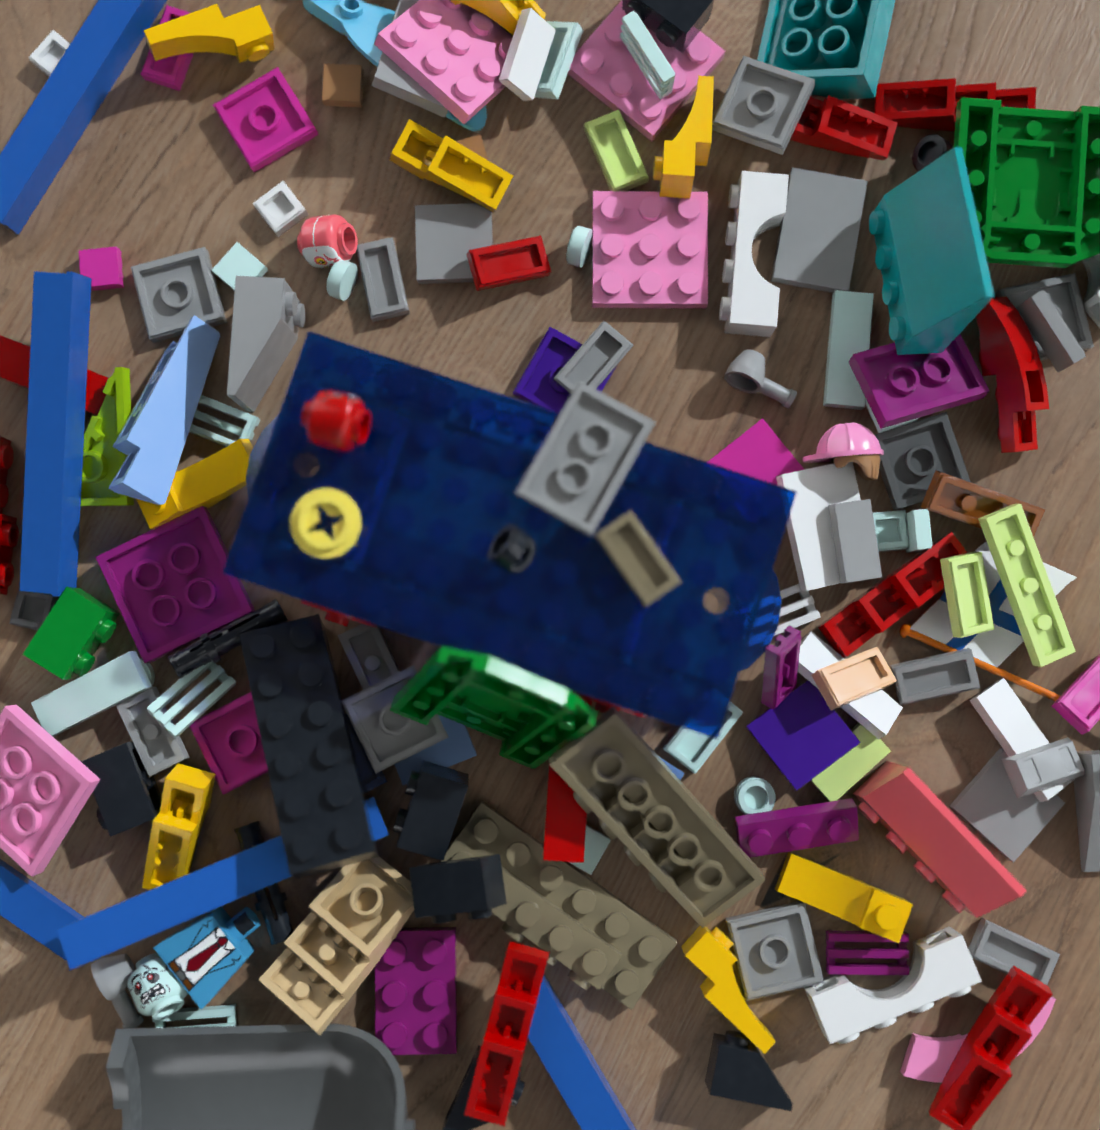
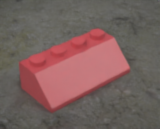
(937, 841)

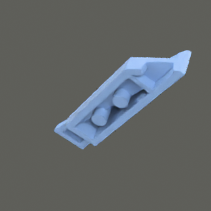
(164, 415)

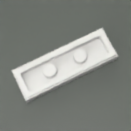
(873, 711)
(1012, 725)

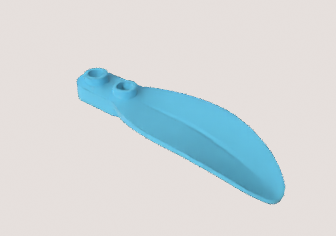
(361, 25)

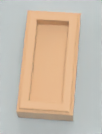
(853, 678)

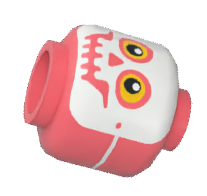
(327, 240)

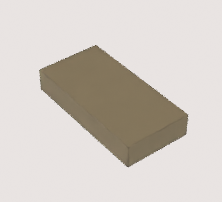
(637, 558)

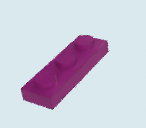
(797, 828)

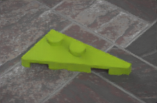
(100, 459)

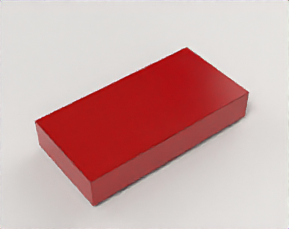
(508, 263)

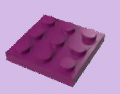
(174, 584)

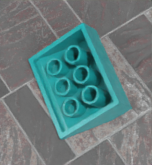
(829, 42)
(931, 256)

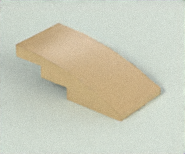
(340, 940)

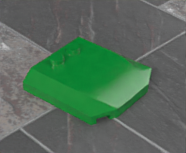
(1033, 181)
(498, 700)

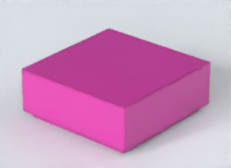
(103, 266)

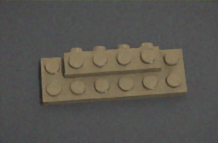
(656, 818)
(566, 911)

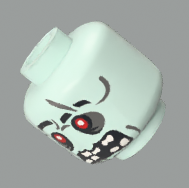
(155, 988)

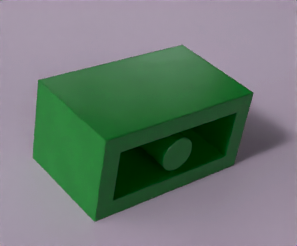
(72, 634)

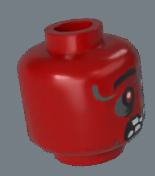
(336, 420)

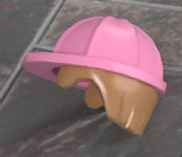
(849, 444)

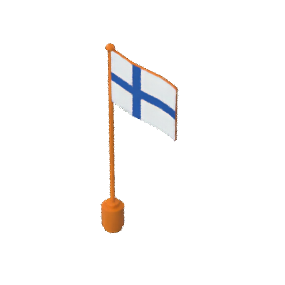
(989, 647)

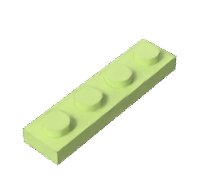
(1027, 585)

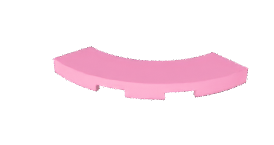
(931, 1057)

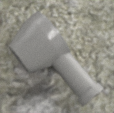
(748, 375)
(112, 978)

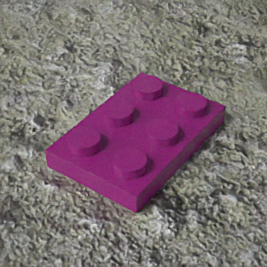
(917, 384)
(418, 992)

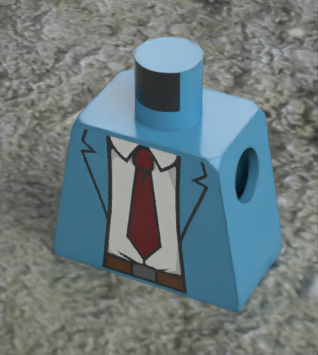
(209, 952)

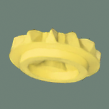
(307, 515)

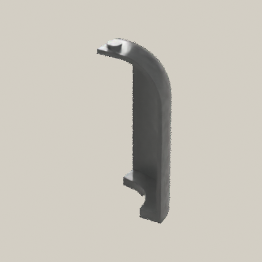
(256, 1079)

